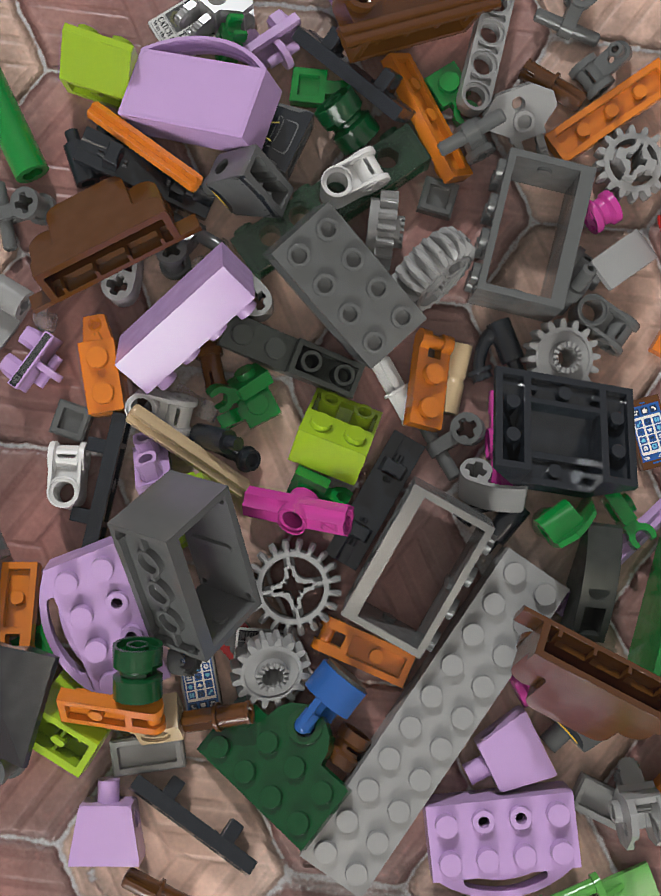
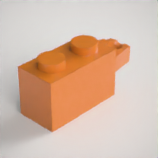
(103, 382)

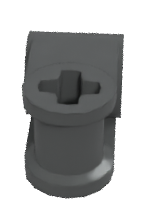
(610, 325)

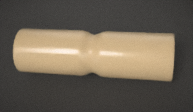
(457, 373)

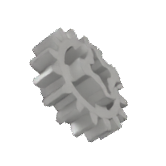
(615, 164)

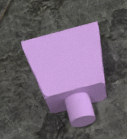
(510, 753)
(107, 829)

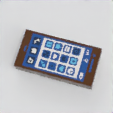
(648, 432)

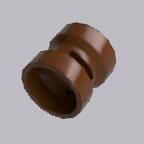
(348, 746)

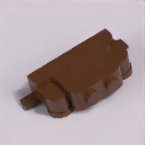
(388, 26)
(100, 236)
(584, 682)

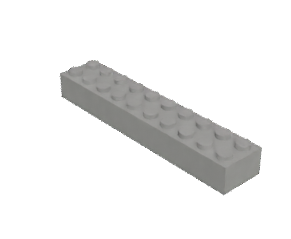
(431, 721)

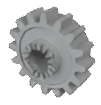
(384, 226)
(564, 338)
(286, 665)

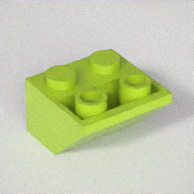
(96, 64)
(335, 436)
(67, 743)

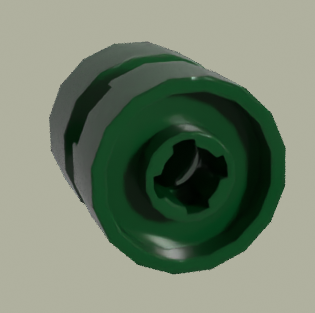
(345, 118)
(137, 672)

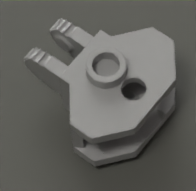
(211, 14)
(527, 119)
(635, 805)

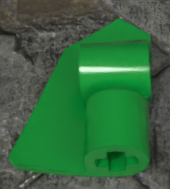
(563, 522)

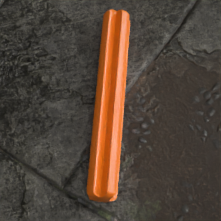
(145, 146)

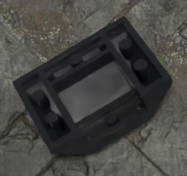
(563, 434)
(24, 691)

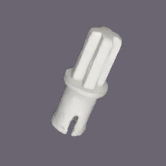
(392, 384)

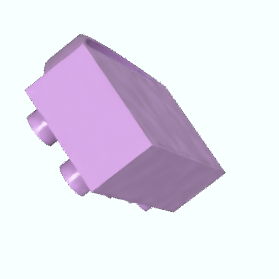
(199, 97)
(186, 319)
(93, 612)
(502, 837)

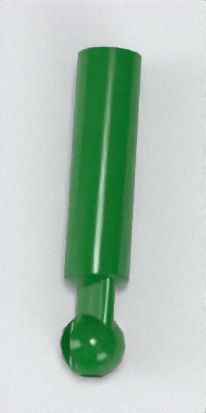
(17, 139)

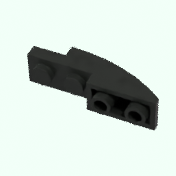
(292, 356)
(594, 581)

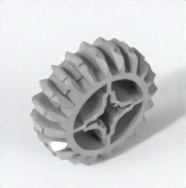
(435, 266)
(324, 580)

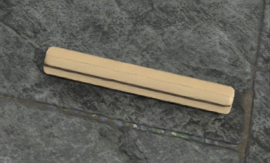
(187, 450)

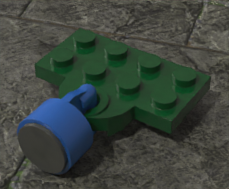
(284, 755)

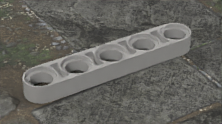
(489, 53)

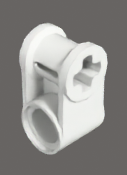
(358, 174)
(167, 406)
(67, 471)

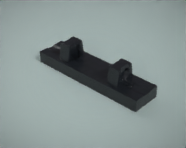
(378, 91)
(101, 155)
(113, 455)
(376, 498)
(221, 843)

